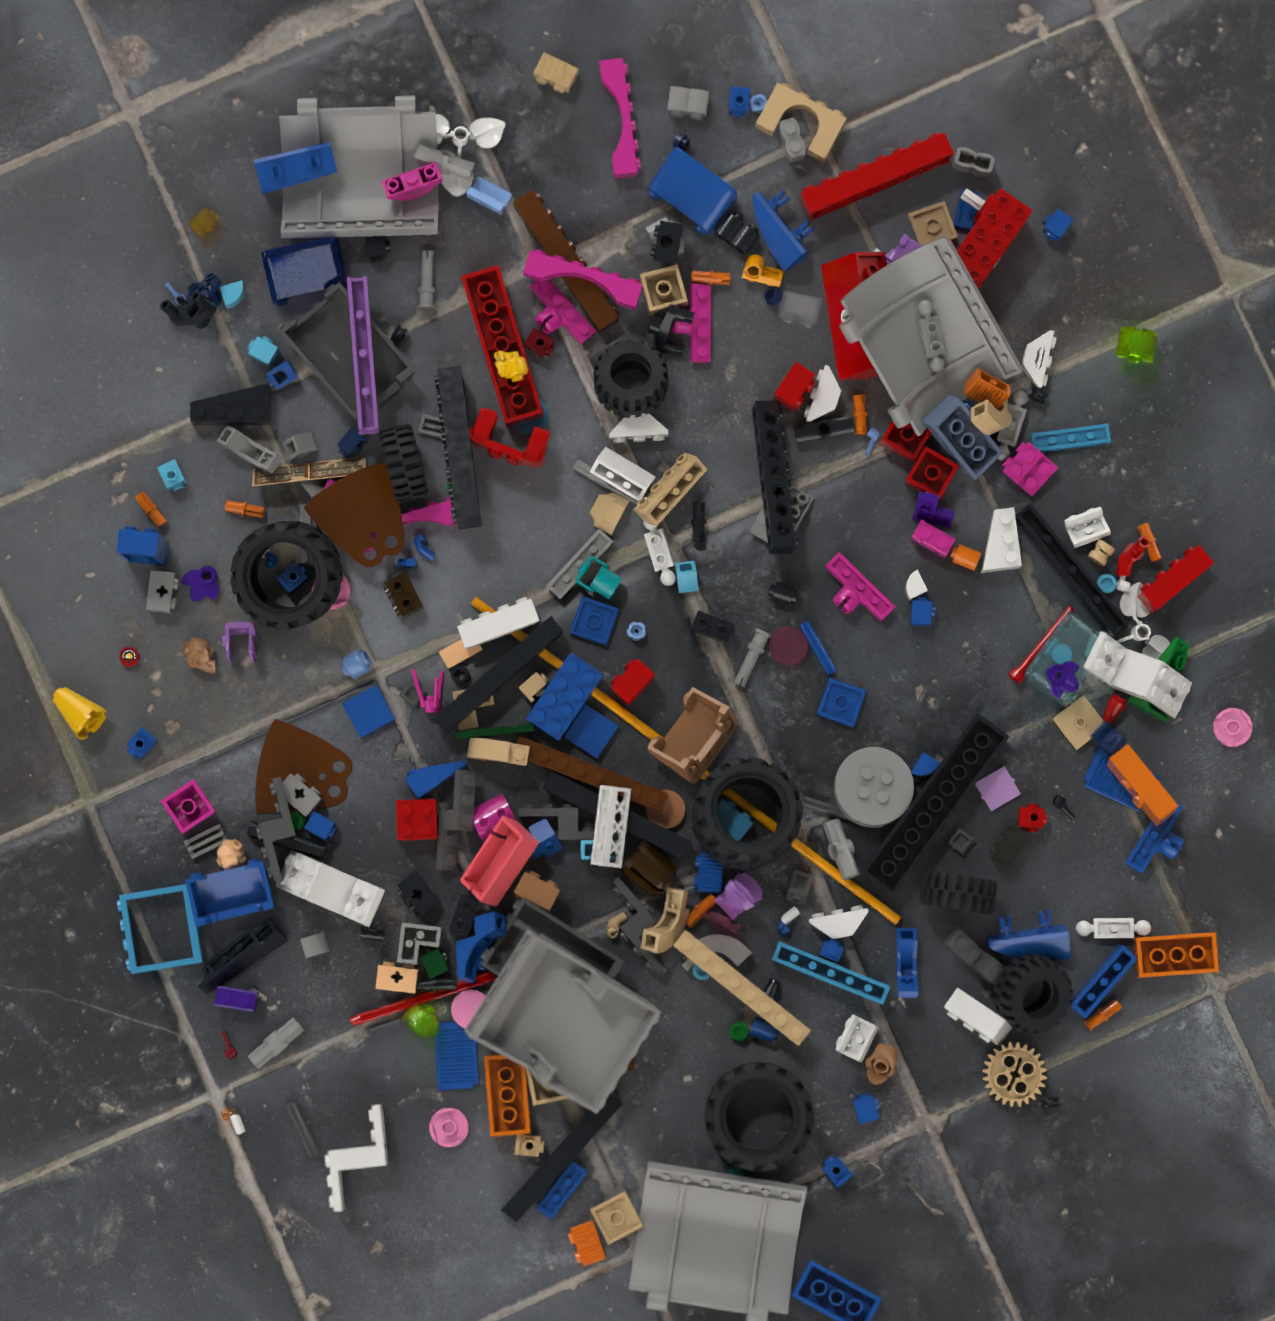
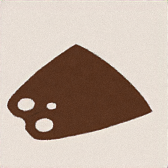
(357, 507)
(302, 753)

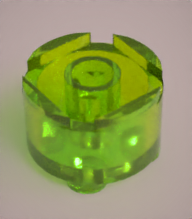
(1136, 344)

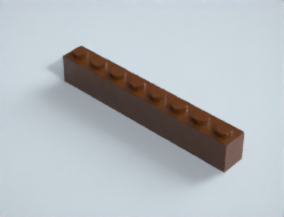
(553, 242)
(592, 774)

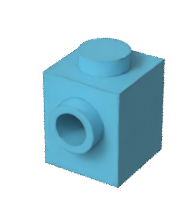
(263, 350)
(172, 475)

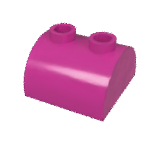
(188, 806)
(488, 815)

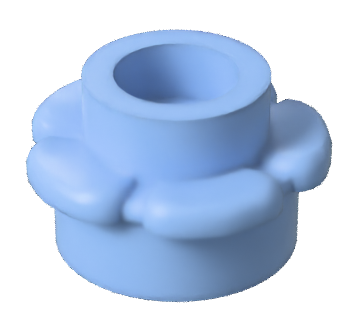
(753, 103)
(631, 631)

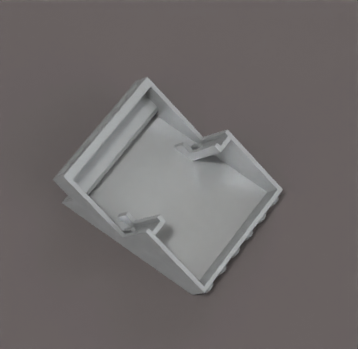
(563, 1021)

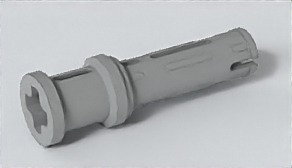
(426, 290)
(755, 648)

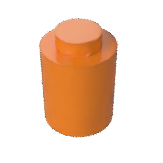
(965, 556)

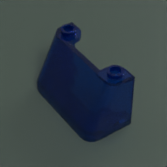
(303, 268)

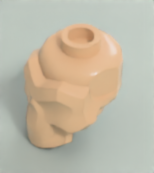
(231, 854)

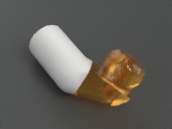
(236, 1120)

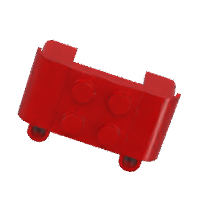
(482, 434)

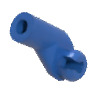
(422, 549)

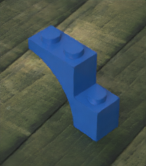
(470, 950)

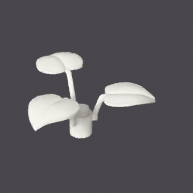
(487, 135)
(1130, 606)

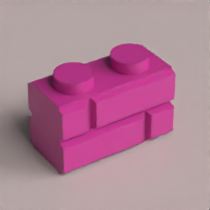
(932, 539)

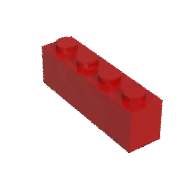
(1175, 579)

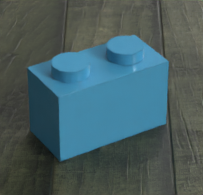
(731, 821)

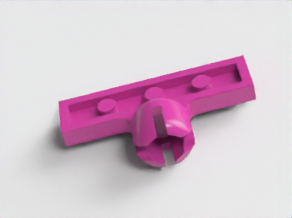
(560, 312)
(700, 329)
(857, 589)

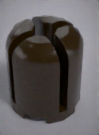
(649, 870)

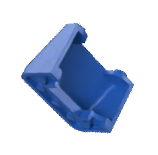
(692, 190)
(230, 893)

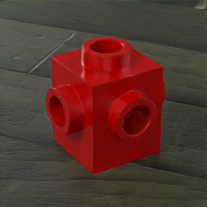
(1025, 821)

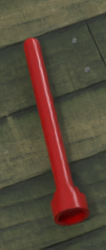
(1018, 673)

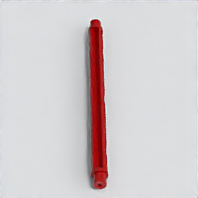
(420, 999)

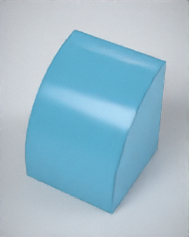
(233, 293)
(686, 576)

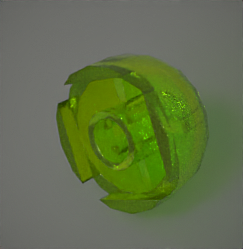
(422, 1021)

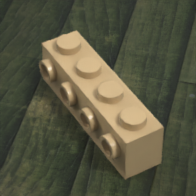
(670, 489)

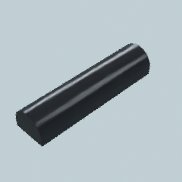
(295, 843)

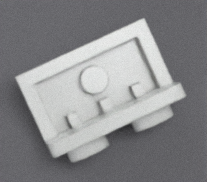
(1086, 527)
(856, 1038)

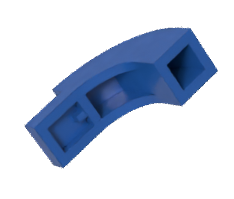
(906, 962)

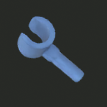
(174, 293)
(873, 434)

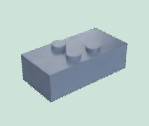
(961, 438)

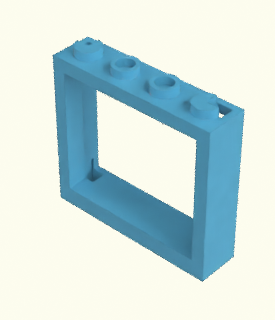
(128, 943)

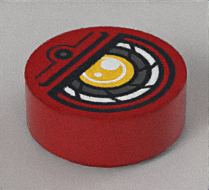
(129, 656)

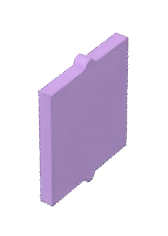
(997, 788)

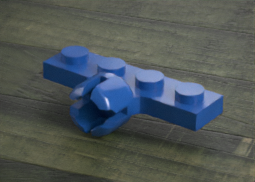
(1156, 840)

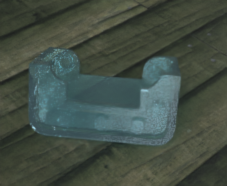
(1068, 642)

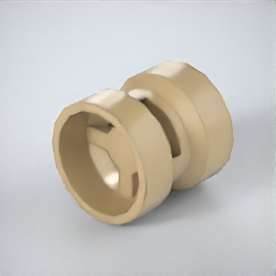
(1101, 553)

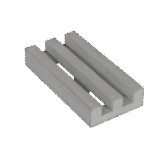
(429, 433)
(190, 848)

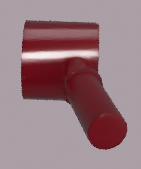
(231, 1052)

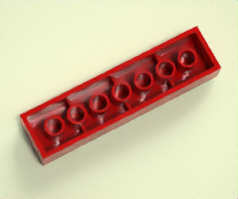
(876, 176)
(500, 333)

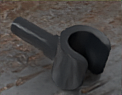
(1059, 802)

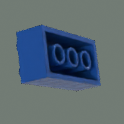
(142, 546)
(565, 696)
(834, 1294)

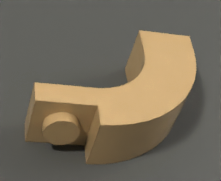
(989, 419)
(497, 751)
(671, 924)

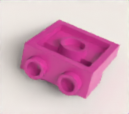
(1029, 468)

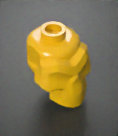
(511, 365)

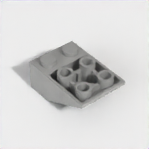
(801, 504)

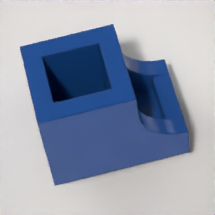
(547, 839)

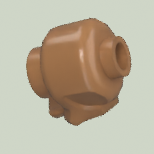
(199, 655)
(881, 1063)

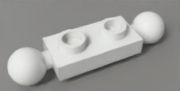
(660, 553)
(1113, 928)

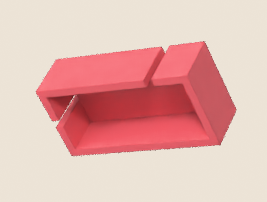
(499, 861)

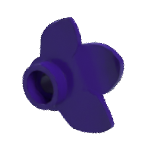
(199, 585)
(1065, 678)

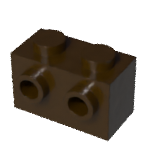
(403, 594)

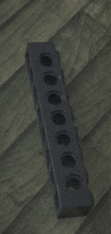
(777, 542)

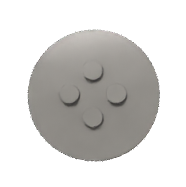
(873, 787)

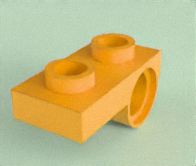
(762, 273)

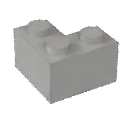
(412, 937)

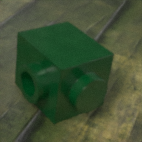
(434, 962)

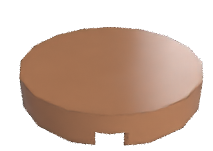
(671, 813)

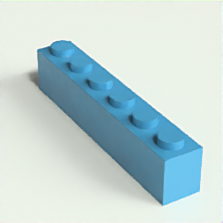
(830, 973)

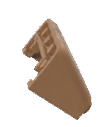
(695, 736)

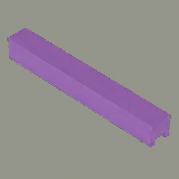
(362, 355)

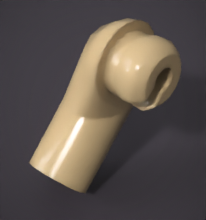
(614, 924)

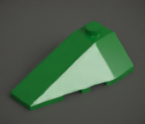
(1173, 656)

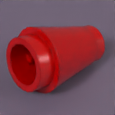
(1114, 708)

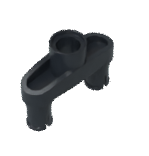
(195, 314)
(661, 327)

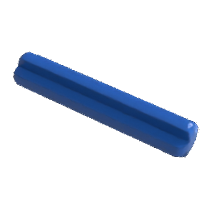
(817, 647)

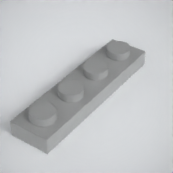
(566, 577)

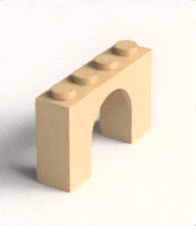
(785, 100)

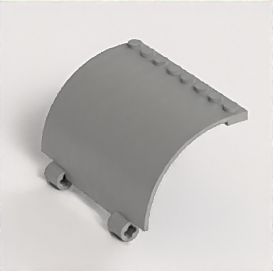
(366, 148)
(886, 324)
(716, 1241)

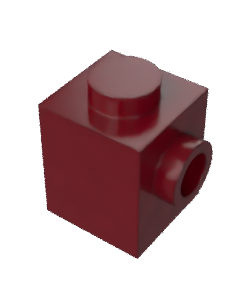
(539, 344)

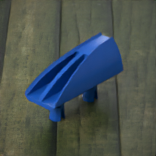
(295, 167)
(781, 240)
(1046, 941)

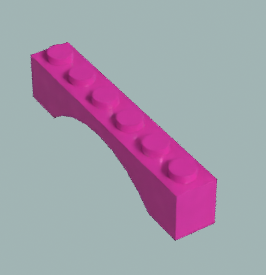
(613, 79)
(543, 267)
(433, 512)

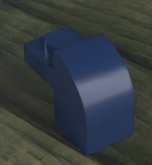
(1107, 738)

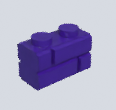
(236, 998)

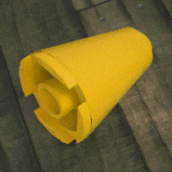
(79, 712)

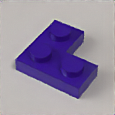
(928, 512)

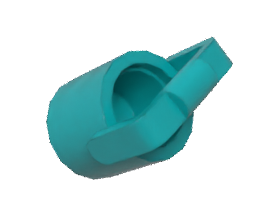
(605, 580)

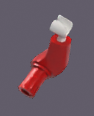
(1129, 556)

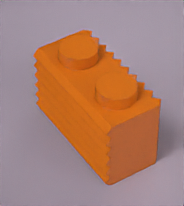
(984, 386)
(587, 1243)

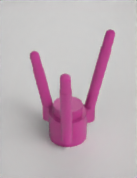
(432, 703)

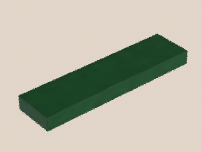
(494, 731)

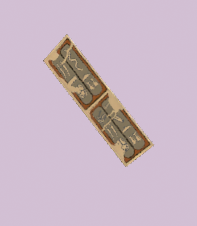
(309, 471)

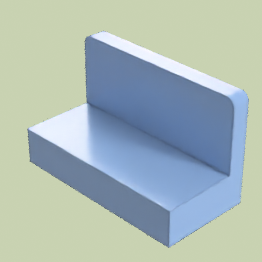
(489, 195)

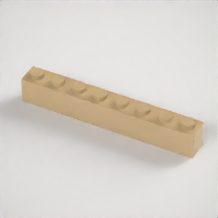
(741, 988)

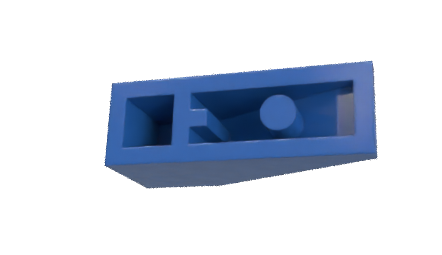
(428, 778)

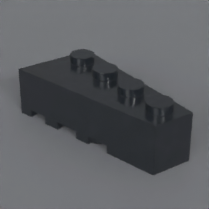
(239, 407)

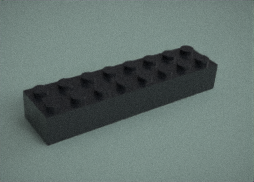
(459, 448)

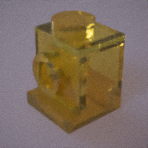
(204, 222)

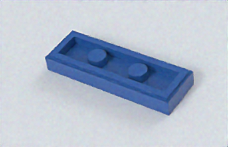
(562, 1189)

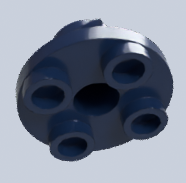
(208, 288)

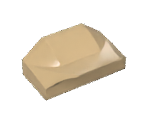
(608, 511)

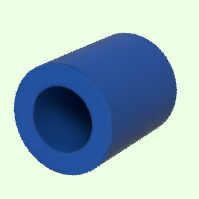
(764, 1030)

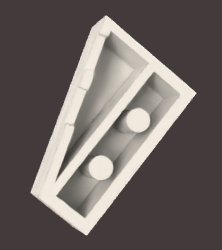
(1002, 544)
(977, 1017)

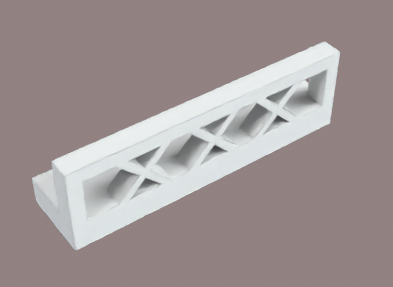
(607, 826)

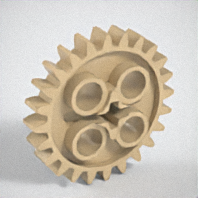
(1032, 1080)

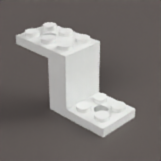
(1137, 675)
(330, 888)
(357, 1158)

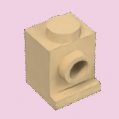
(534, 686)
(521, 1140)

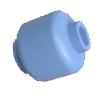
(356, 664)

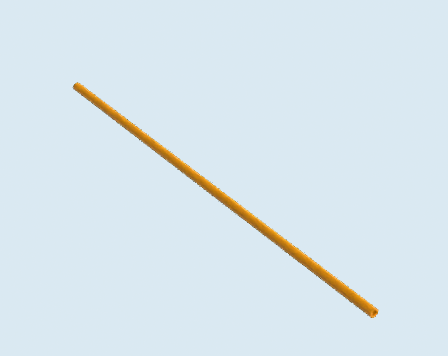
(729, 793)

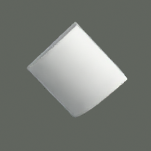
(915, 586)

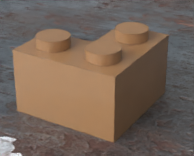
(537, 891)

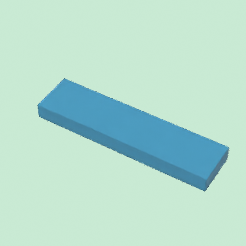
(1071, 438)

